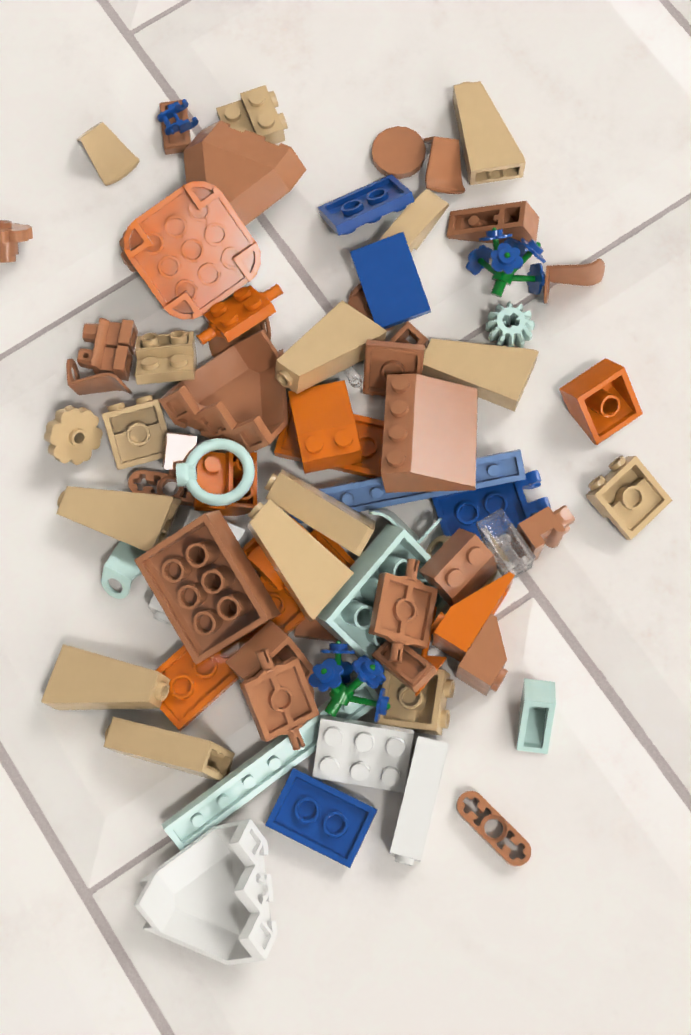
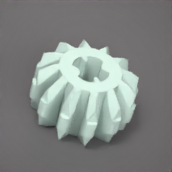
(500, 321)

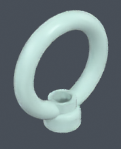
(187, 475)

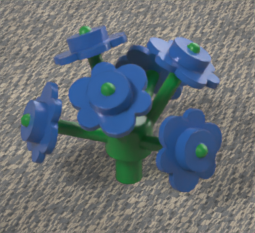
(507, 259)
(335, 673)

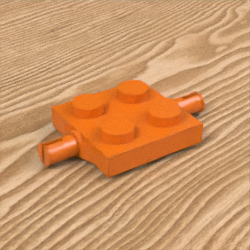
(239, 313)

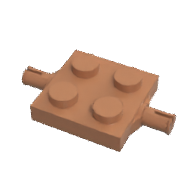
(403, 610)
(279, 699)

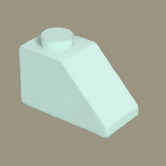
(536, 715)

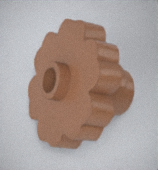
(10, 235)

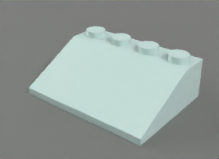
(350, 610)

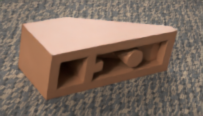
(513, 218)

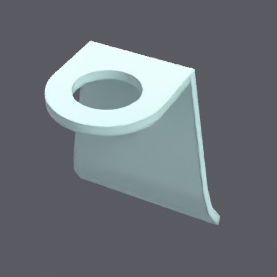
(394, 519)
(122, 568)

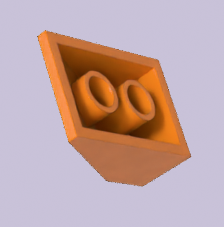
(325, 427)
(463, 621)

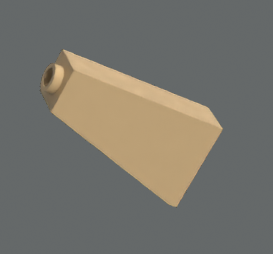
(485, 139)
(327, 348)
(494, 370)
(320, 511)
(126, 516)
(298, 558)
(99, 683)
(169, 749)

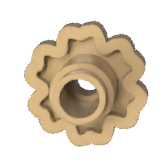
(73, 435)

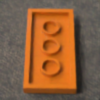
(370, 438)

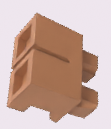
(112, 347)
(545, 528)

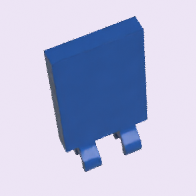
(471, 506)

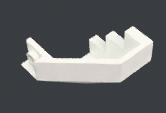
(214, 896)

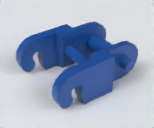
(179, 125)

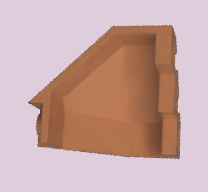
(242, 167)
(234, 395)

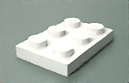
(363, 753)

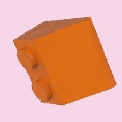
(601, 400)

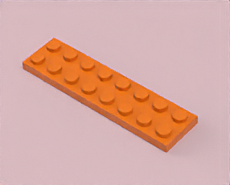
(199, 685)

